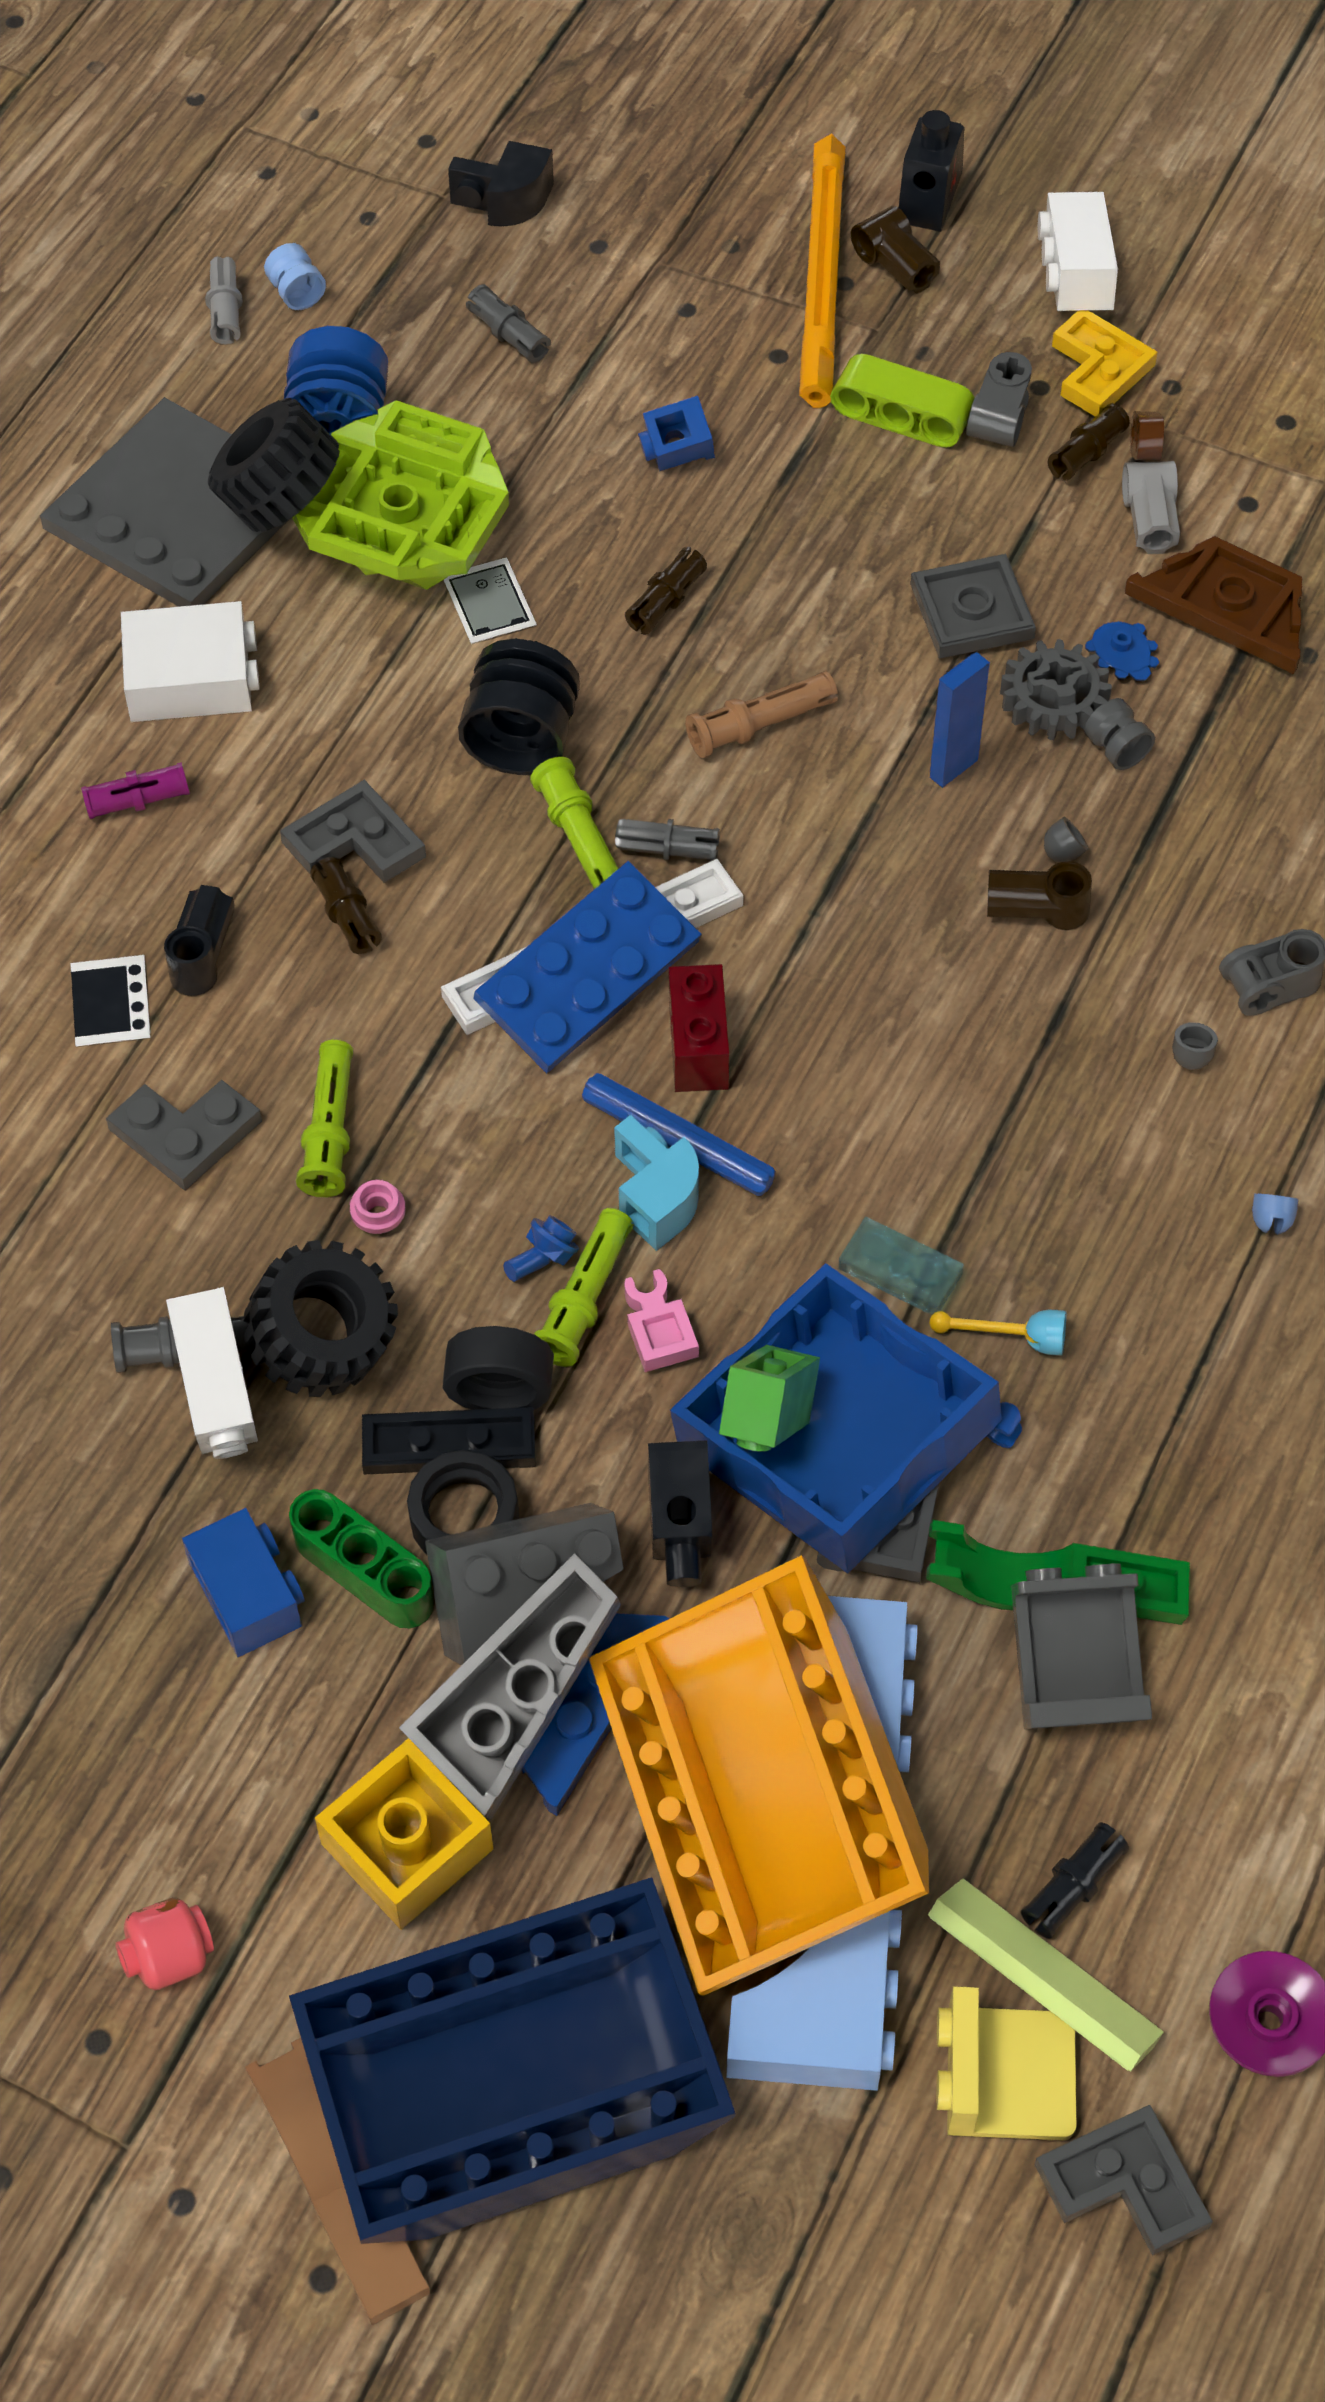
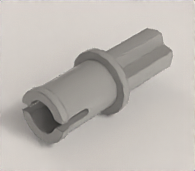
(223, 301)

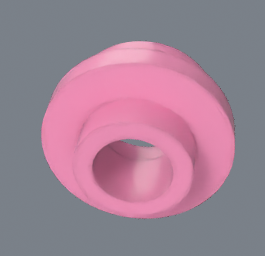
(375, 1194)

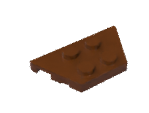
(1230, 598)

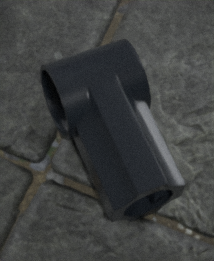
(197, 940)

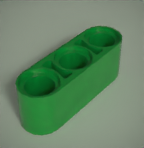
(370, 1582)

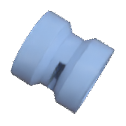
(295, 277)

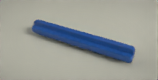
(710, 1150)

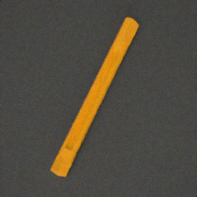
(821, 293)

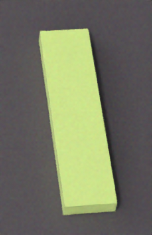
(1046, 1974)

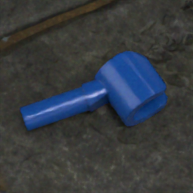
(1009, 1428)

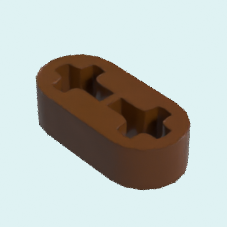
(1147, 436)

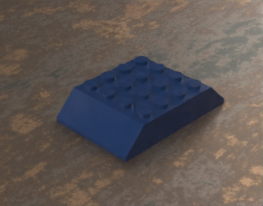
(511, 2066)

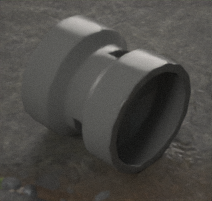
(1117, 731)

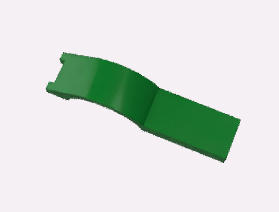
(988, 1573)

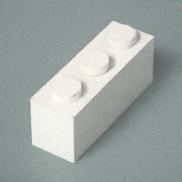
(1078, 251)

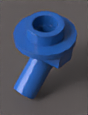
(551, 1242)

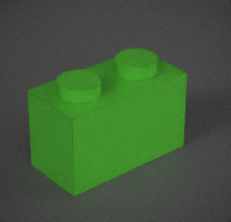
(768, 1397)

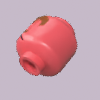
(165, 1943)

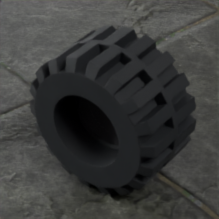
(273, 465)
(345, 1285)

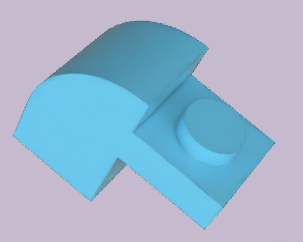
(665, 1182)

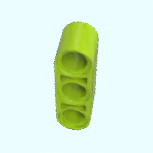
(902, 400)

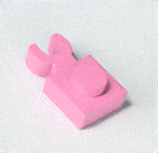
(659, 1328)

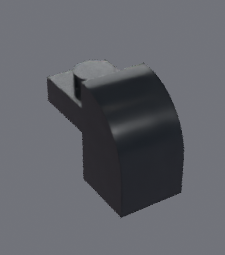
(507, 191)

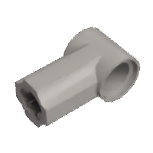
(1152, 495)

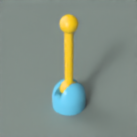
(1043, 1331)

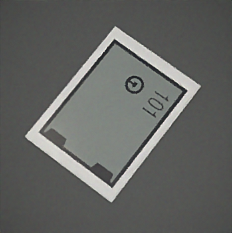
(489, 601)

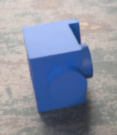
(677, 420)

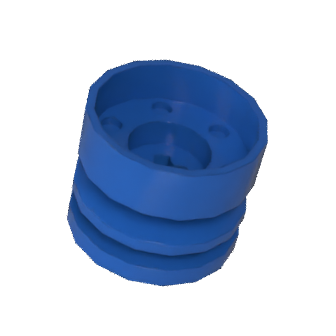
(337, 375)

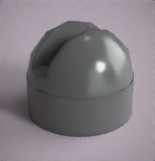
(1064, 841)
(1194, 1045)

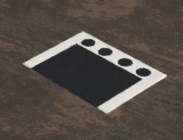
(110, 1000)

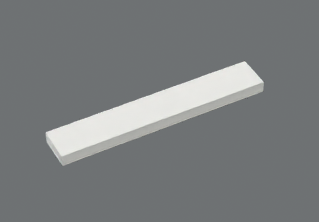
(697, 895)

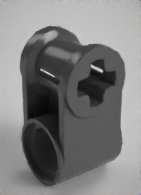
(1002, 400)
(1268, 974)

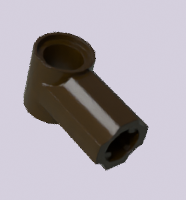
(890, 241)
(1041, 894)

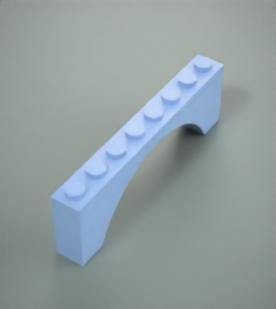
(826, 2009)

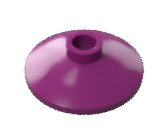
(1276, 1985)

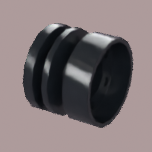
(518, 706)

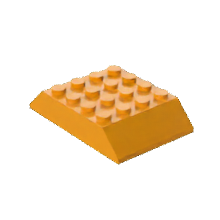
(761, 1774)

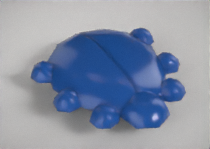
(1124, 649)

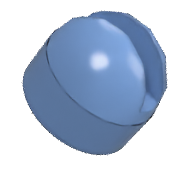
(1275, 1207)

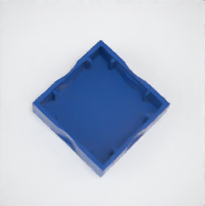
(882, 1426)

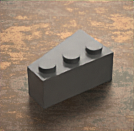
(495, 1569)

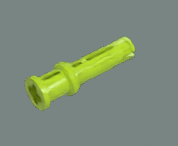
(571, 810)
(332, 1067)
(575, 1306)

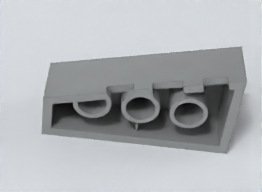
(506, 1694)

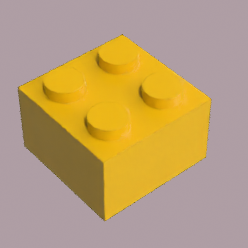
(404, 1833)

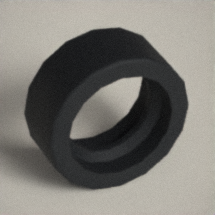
(498, 1368)
(454, 1469)

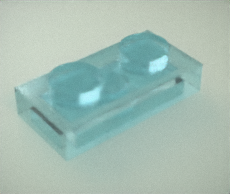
(900, 1266)

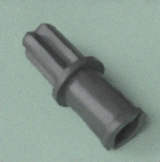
(667, 839)

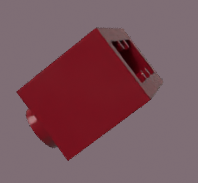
(698, 1028)

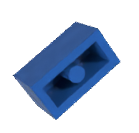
(243, 1581)

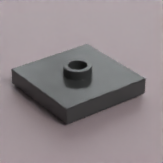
(972, 606)

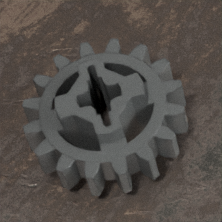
(1051, 688)

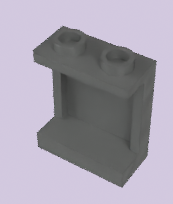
(1078, 1648)

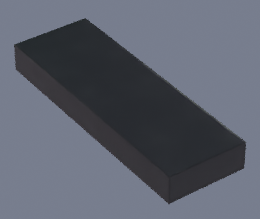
(414, 1438)

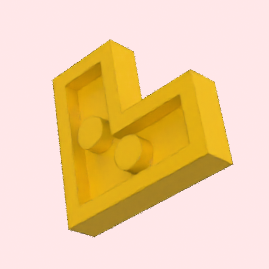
(1108, 361)

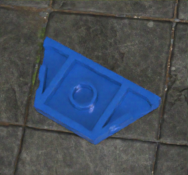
(579, 1723)

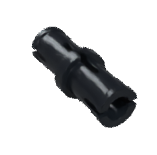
(1074, 1880)

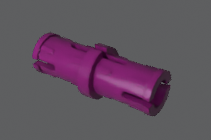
(135, 790)

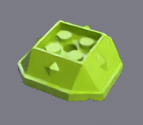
(407, 496)

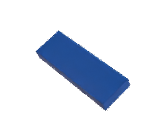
(959, 719)

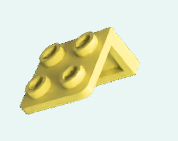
(1005, 2071)

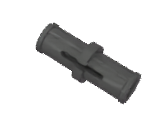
(508, 323)

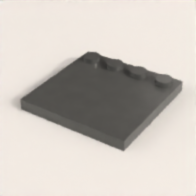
(153, 512)

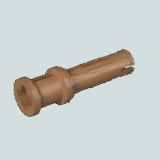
(741, 719)

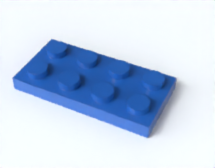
(587, 966)

